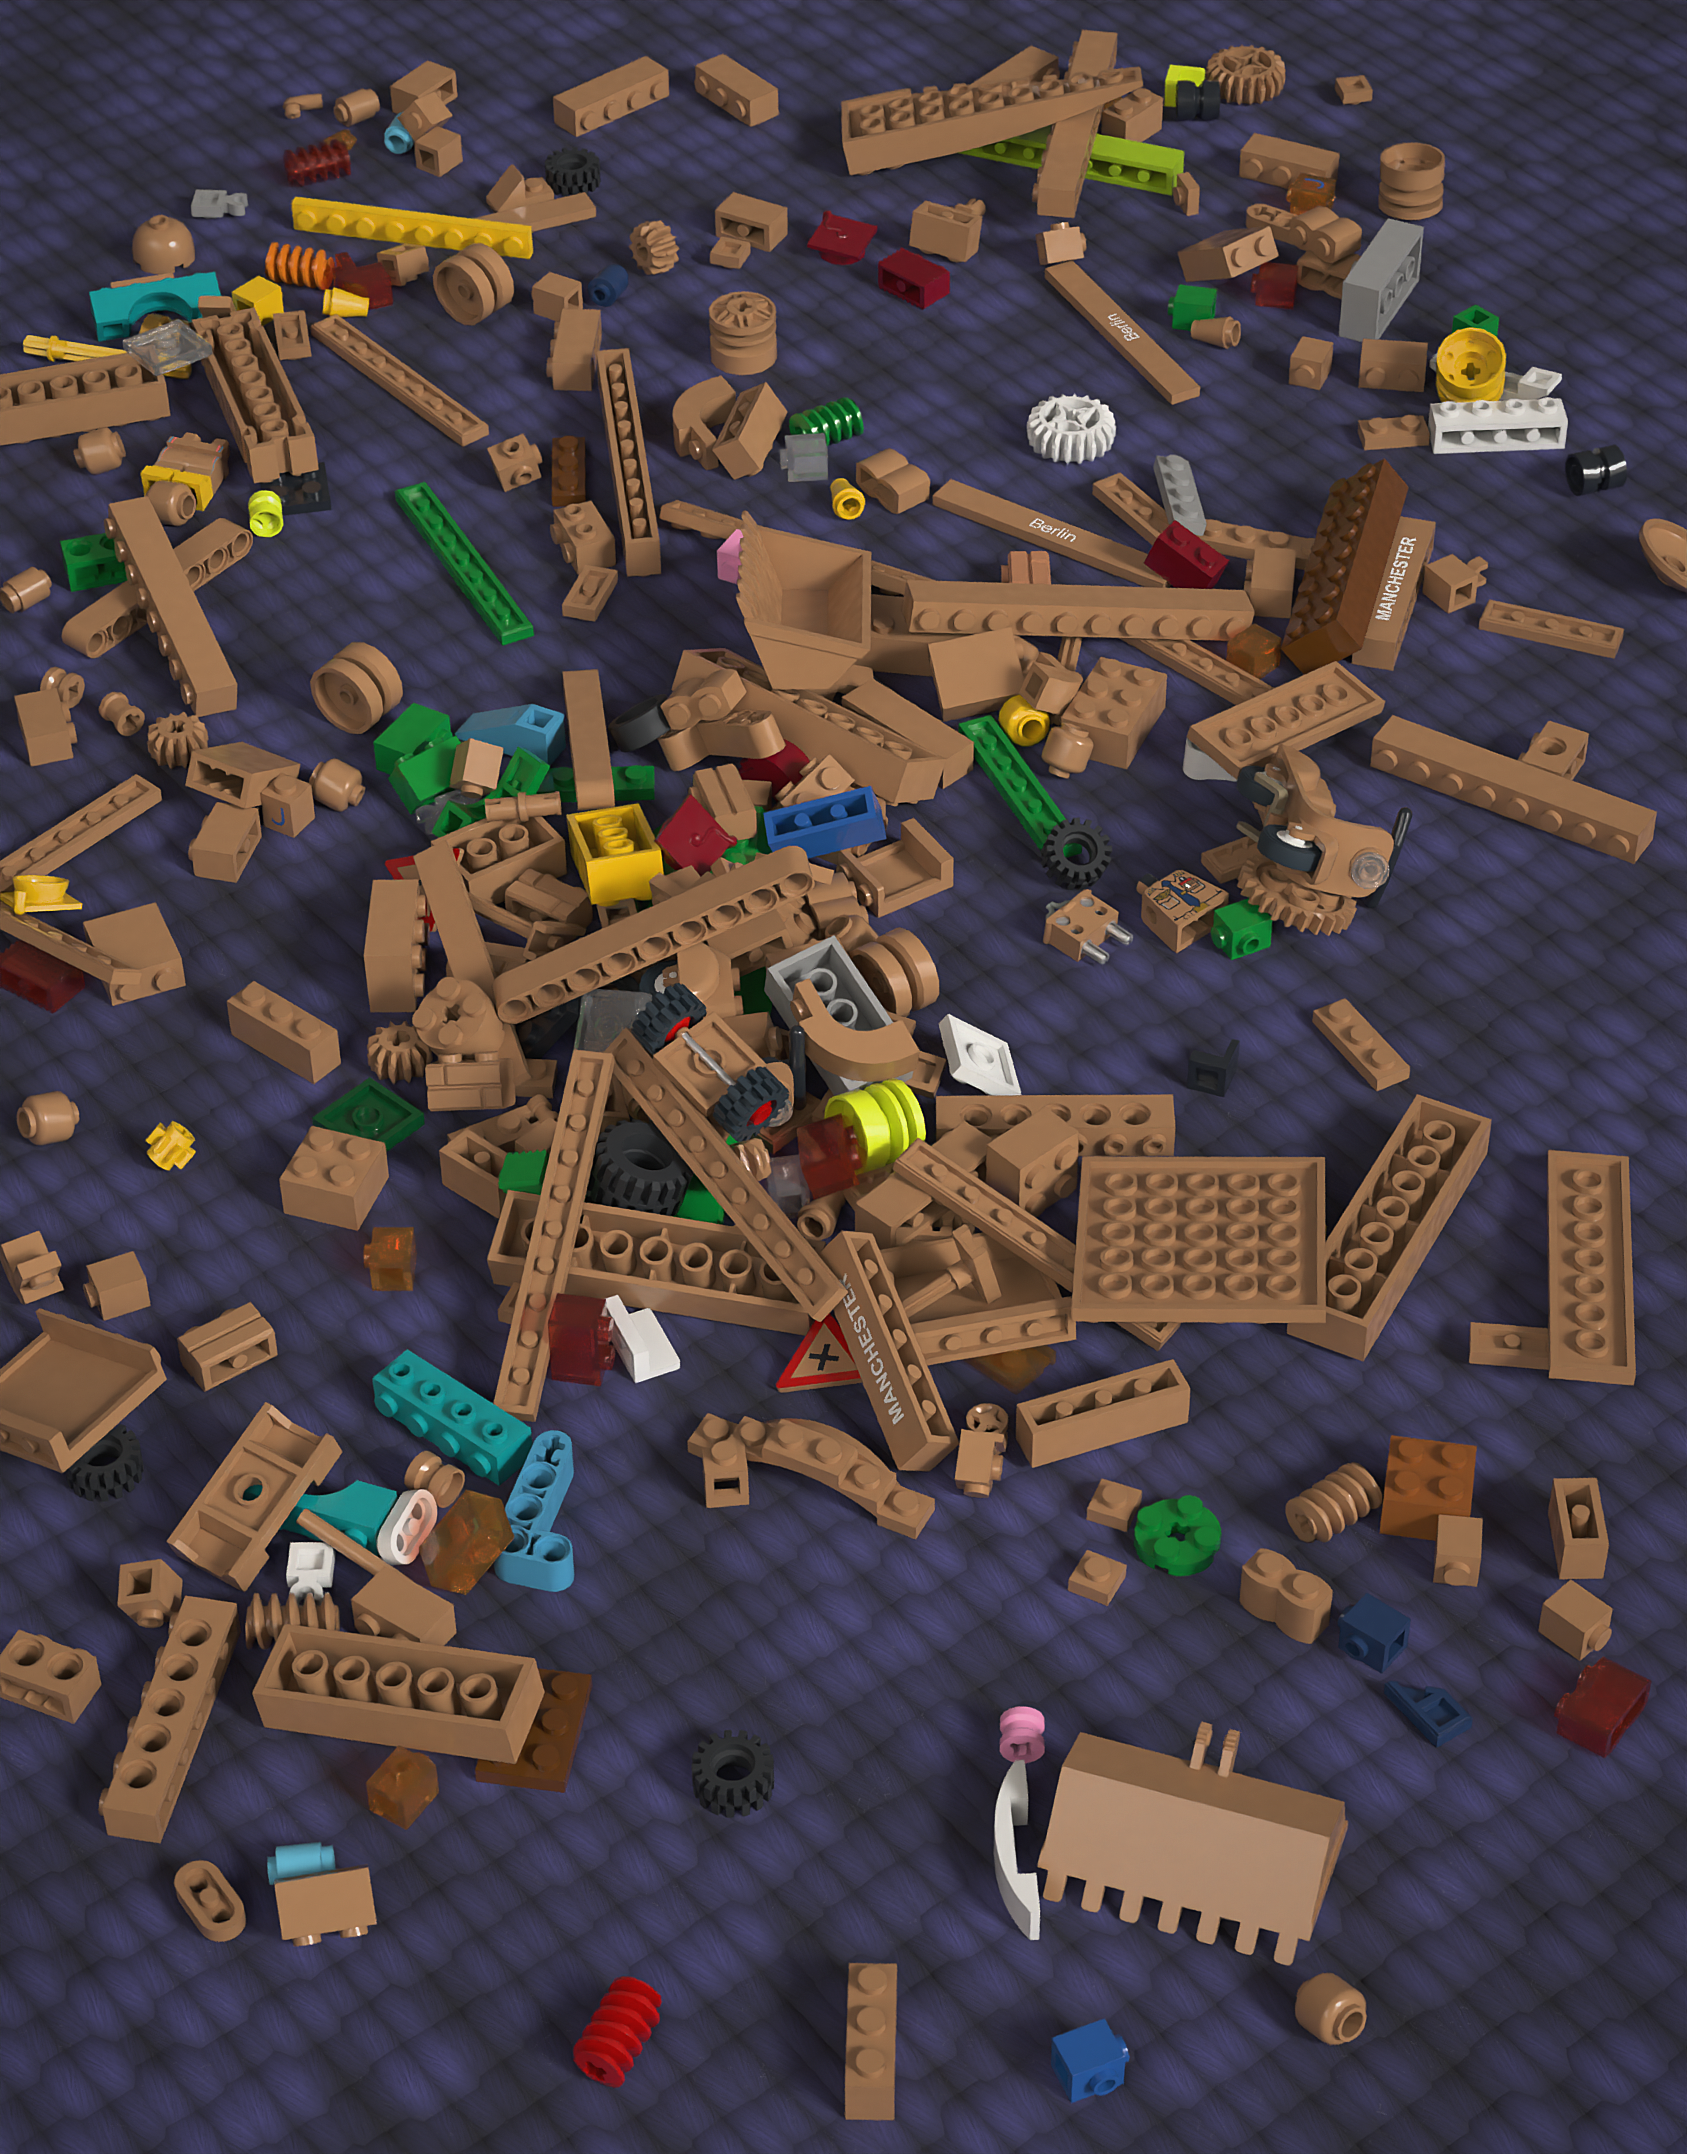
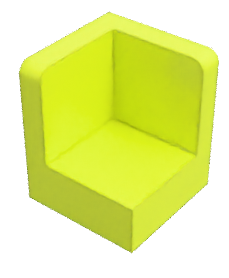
(1180, 73)

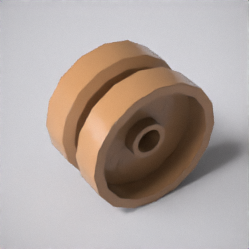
(473, 284)
(356, 687)
(898, 971)

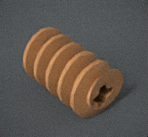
(1333, 1503)
(268, 1621)

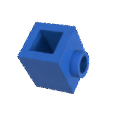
(1089, 2060)

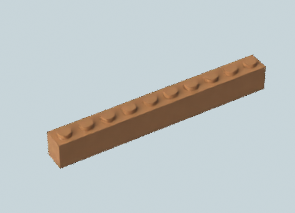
(1073, 139)
(628, 463)
(1076, 610)

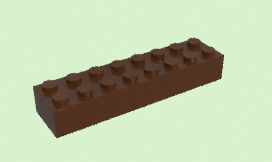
(1345, 567)

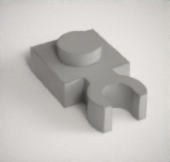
(215, 203)

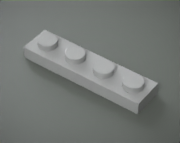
(1179, 493)

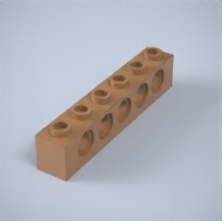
(1105, 1122)
(170, 1719)

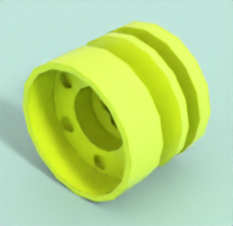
(884, 1119)

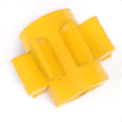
(170, 1145)

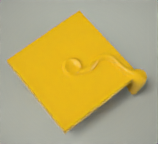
(39, 894)

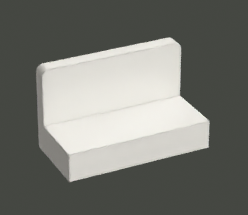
(640, 1342)

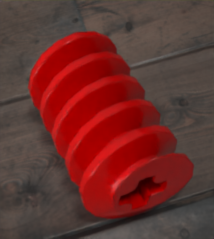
(617, 2031)

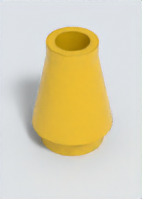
(344, 304)
(846, 499)

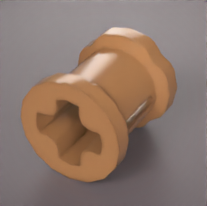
(126, 718)

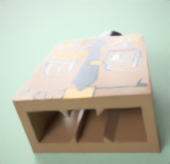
(1179, 907)

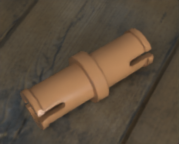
(523, 806)

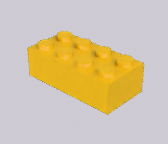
(614, 853)

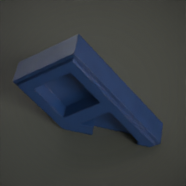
(1431, 1711)

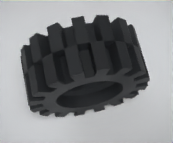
(572, 171)
(1084, 836)
(112, 1477)
(738, 1793)

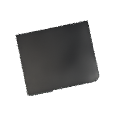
(1211, 1072)

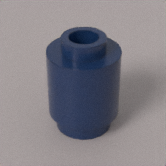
(608, 285)

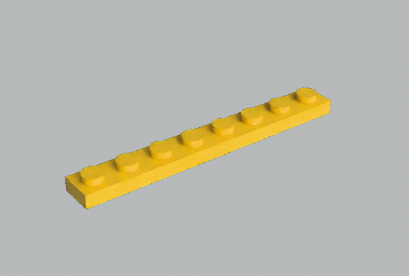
(410, 227)

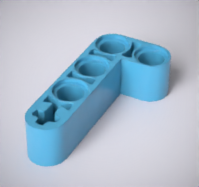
(535, 1554)

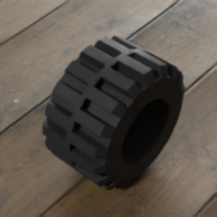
(638, 1170)

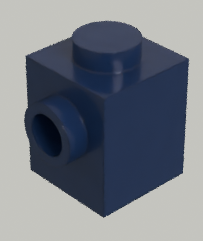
(1373, 1632)

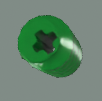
(833, 419)

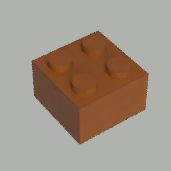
(1423, 1482)

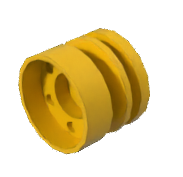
(1472, 355)

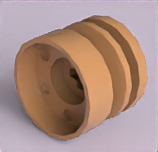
(1411, 181)
(743, 333)

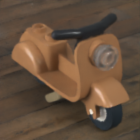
(1308, 839)
(713, 982)

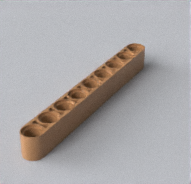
(652, 934)

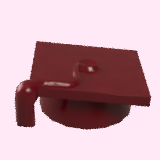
(841, 239)
(693, 838)

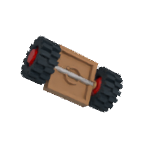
(709, 1062)

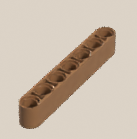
(118, 612)
(588, 740)

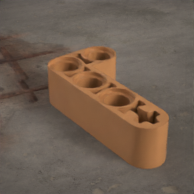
(738, 734)

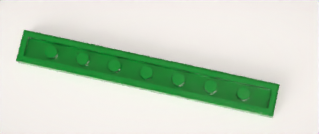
(464, 563)

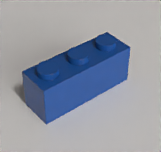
(827, 823)

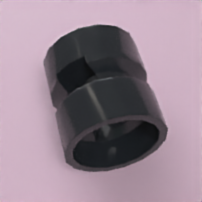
(1198, 100)
(1591, 470)

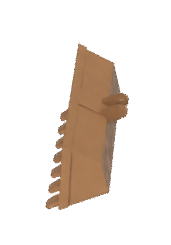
(803, 605)
(1192, 1840)

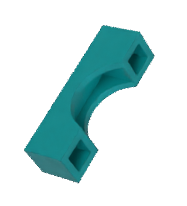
(119, 308)
(355, 1511)

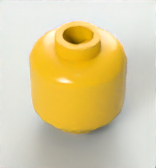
(1022, 722)

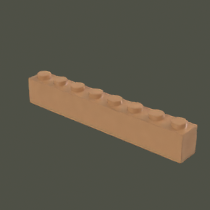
(171, 607)
(1513, 789)

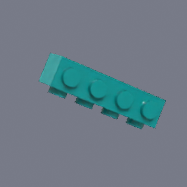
(452, 1417)

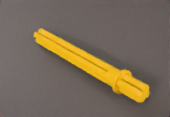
(72, 351)

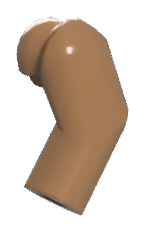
(299, 103)

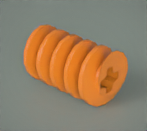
(298, 268)

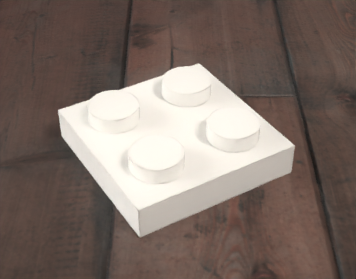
(978, 1058)

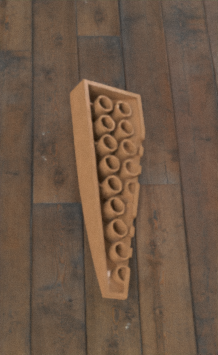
(915, 127)

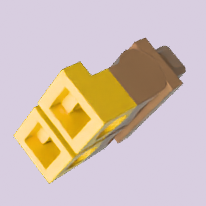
(192, 463)

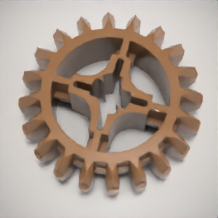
(1247, 74)

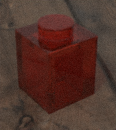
(1275, 285)

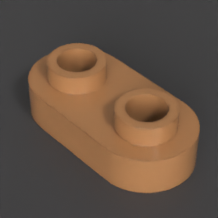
(212, 1904)

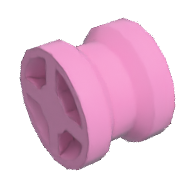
(1022, 1734)

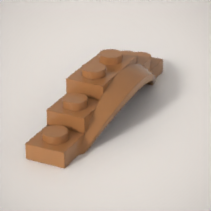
(826, 1457)

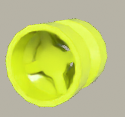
(265, 513)

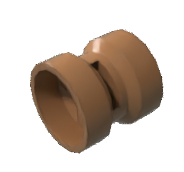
(431, 1475)

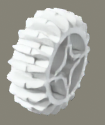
(1071, 429)

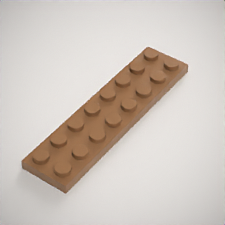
(1590, 1268)

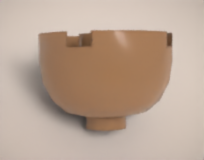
(162, 245)

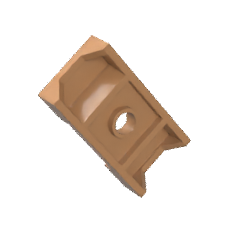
(231, 1534)

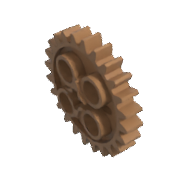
(1292, 901)

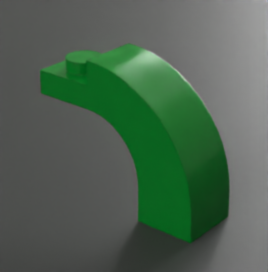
(522, 774)

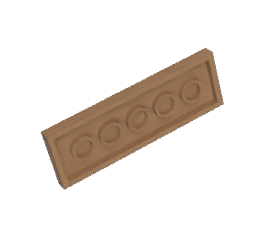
(1287, 715)

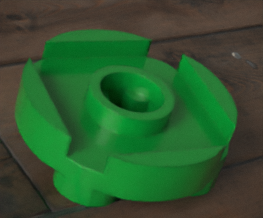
(1177, 1516)

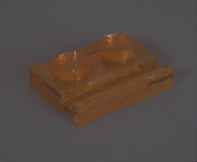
(1015, 1368)

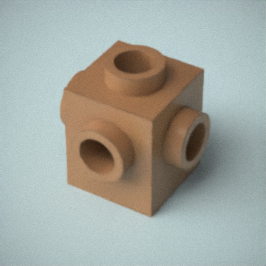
(515, 462)

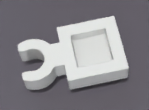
(310, 1569)

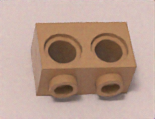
(48, 1676)

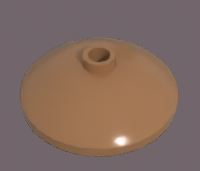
(1666, 551)

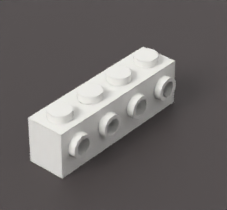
(1497, 425)

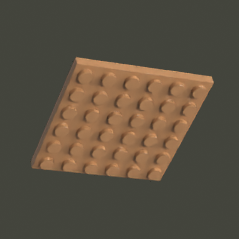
(1201, 1240)

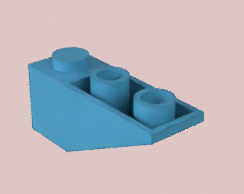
(519, 726)

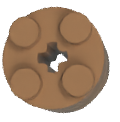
(458, 1019)

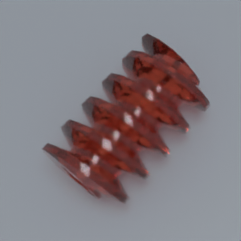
(317, 161)

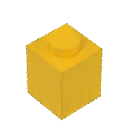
(261, 295)

